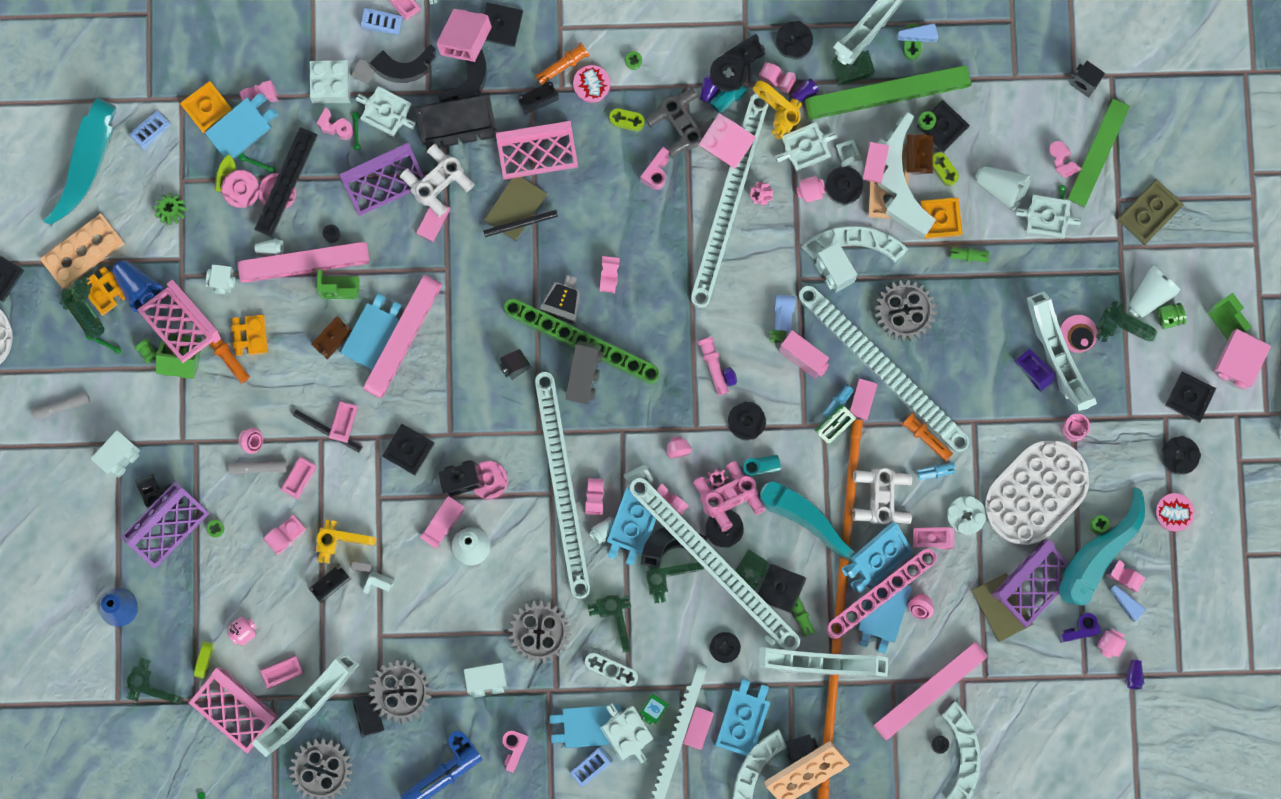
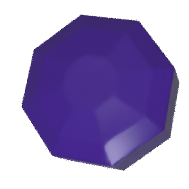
(730, 376)

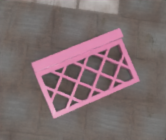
(537, 134)
(193, 315)
(244, 696)

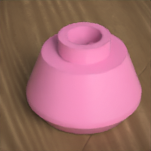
(251, 440)
(678, 448)
(921, 606)

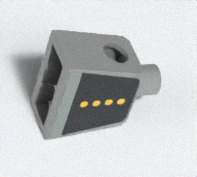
(562, 300)

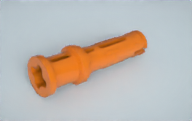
(569, 59)
(222, 350)
(920, 430)

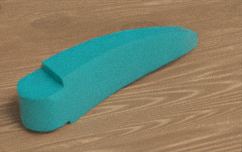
(86, 158)
(798, 508)
(1090, 563)

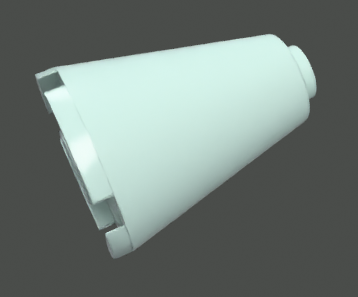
(1004, 185)
(1152, 293)
(476, 551)

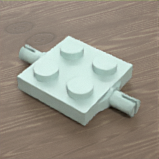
(385, 111)
(806, 146)
(1048, 216)
(626, 733)

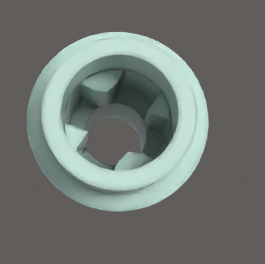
(270, 247)
(602, 530)

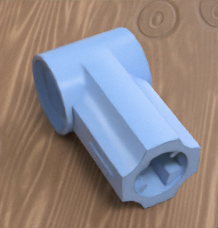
(784, 308)

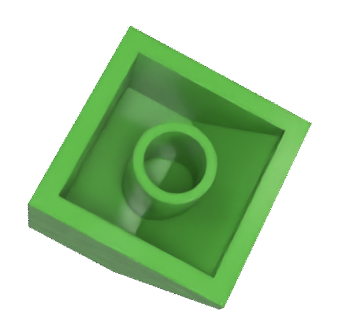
(170, 365)

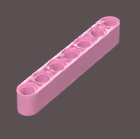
(303, 262)
(402, 336)
(885, 585)
(930, 691)

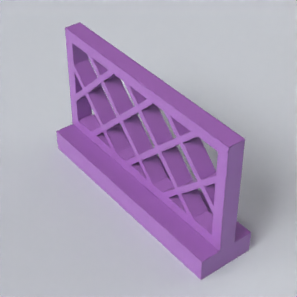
(371, 167)
(154, 514)
(1020, 575)

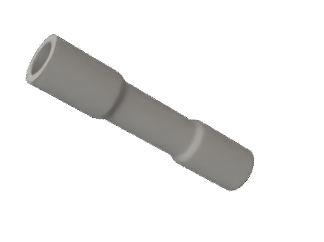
(71, 402)
(244, 468)

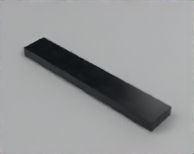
(286, 182)

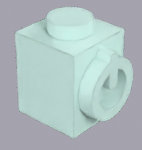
(220, 279)

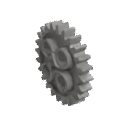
(909, 327)
(521, 631)
(401, 709)
(327, 753)

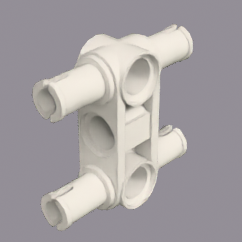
(437, 180)
(882, 497)

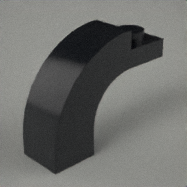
(403, 72)
(473, 84)
(658, 545)

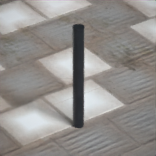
(520, 223)
(324, 429)

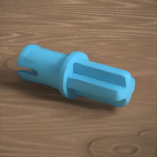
(840, 398)
(936, 471)

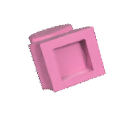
(774, 75)
(266, 88)
(341, 127)
(1062, 153)
(609, 274)
(594, 497)
(676, 502)
(1126, 577)

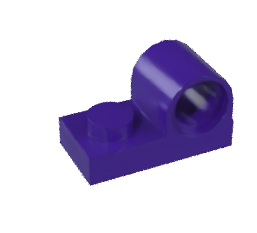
(1036, 369)
(1083, 632)

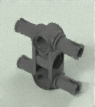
(680, 122)

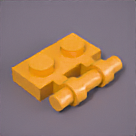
(99, 296)
(256, 335)

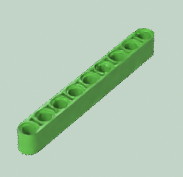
(888, 92)
(575, 334)

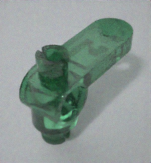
(75, 300)
(1124, 321)
(660, 590)
(599, 608)
(134, 692)

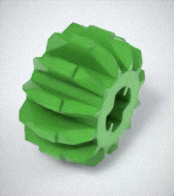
(162, 208)

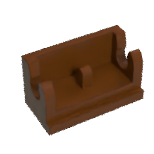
(920, 154)
(331, 337)

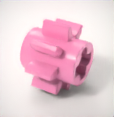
(761, 193)
(716, 474)

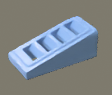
(382, 15)
(923, 33)
(145, 125)
(1129, 605)
(603, 754)

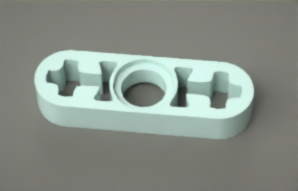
(600, 659)

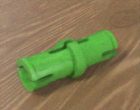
(969, 254)
(802, 618)

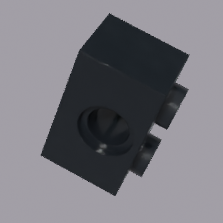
(1087, 78)
(472, 478)

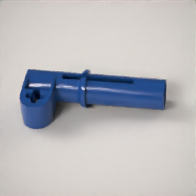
(465, 760)

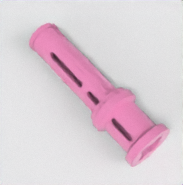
(711, 358)

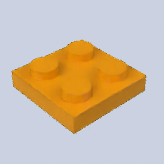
(206, 107)
(947, 217)

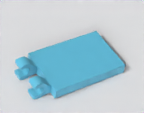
(241, 127)
(371, 333)
(631, 527)
(878, 558)
(886, 619)
(743, 720)
(582, 726)

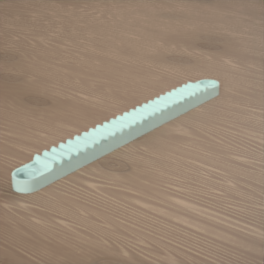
(727, 209)
(884, 369)
(562, 485)
(714, 564)
(679, 734)

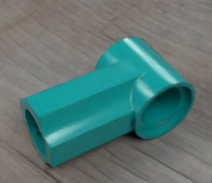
(726, 99)
(763, 465)

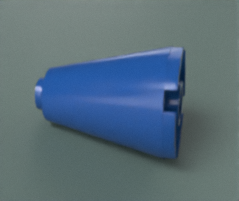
(135, 284)
(118, 607)

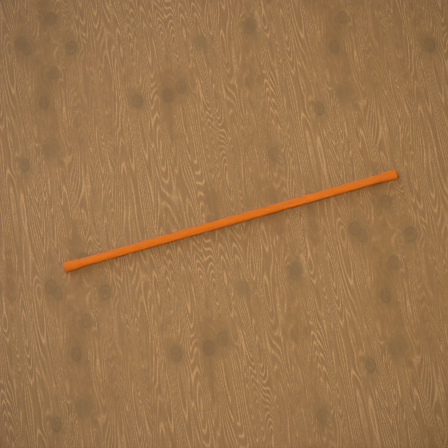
(855, 435)

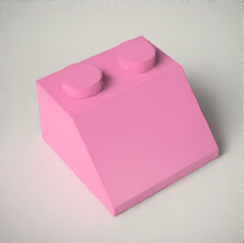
(727, 141)

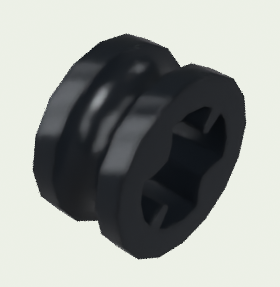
(335, 237)
(945, 742)

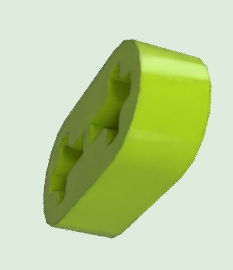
(625, 124)
(948, 166)
(204, 659)

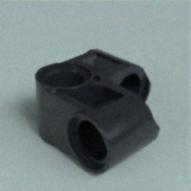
(149, 489)

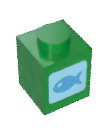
(653, 709)

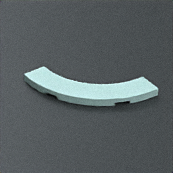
(856, 236)
(969, 752)
(754, 763)

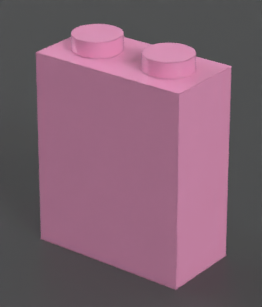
(464, 35)
(804, 355)
(1241, 359)

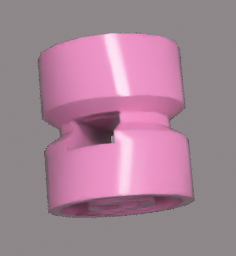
(1075, 427)

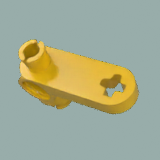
(782, 106)
(327, 550)

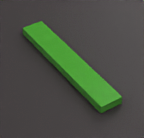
(1098, 153)

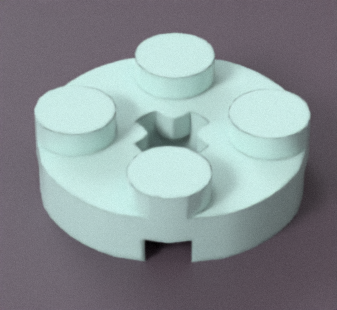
(977, 517)

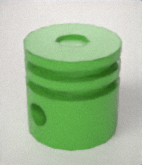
(1171, 315)

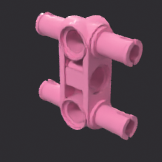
(729, 496)

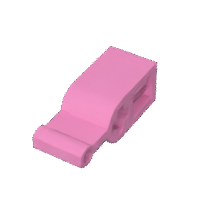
(442, 522)

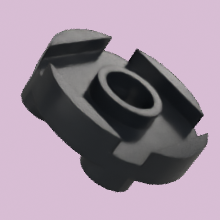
(789, 49)
(737, 67)
(844, 175)
(752, 430)
(1180, 466)
(729, 538)

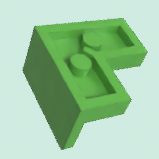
(337, 286)
(1228, 316)

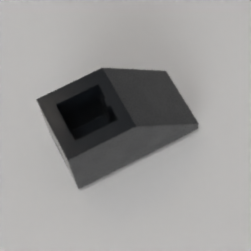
(514, 364)
(801, 747)

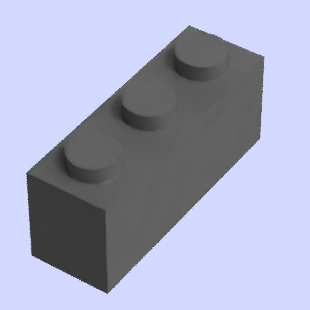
(584, 372)

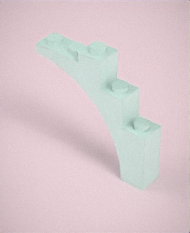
(864, 32)
(904, 207)
(1057, 353)
(823, 663)
(308, 705)

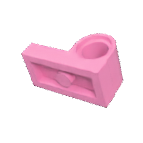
(654, 169)
(282, 537)
(934, 537)
(512, 760)

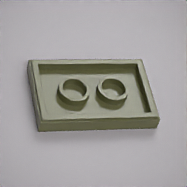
(516, 203)
(1150, 212)
(998, 616)

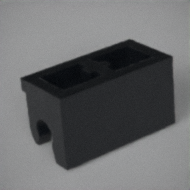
(748, 50)
(538, 98)
(329, 583)
(367, 719)

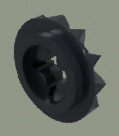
(732, 641)

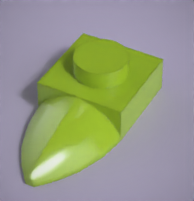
(226, 167)

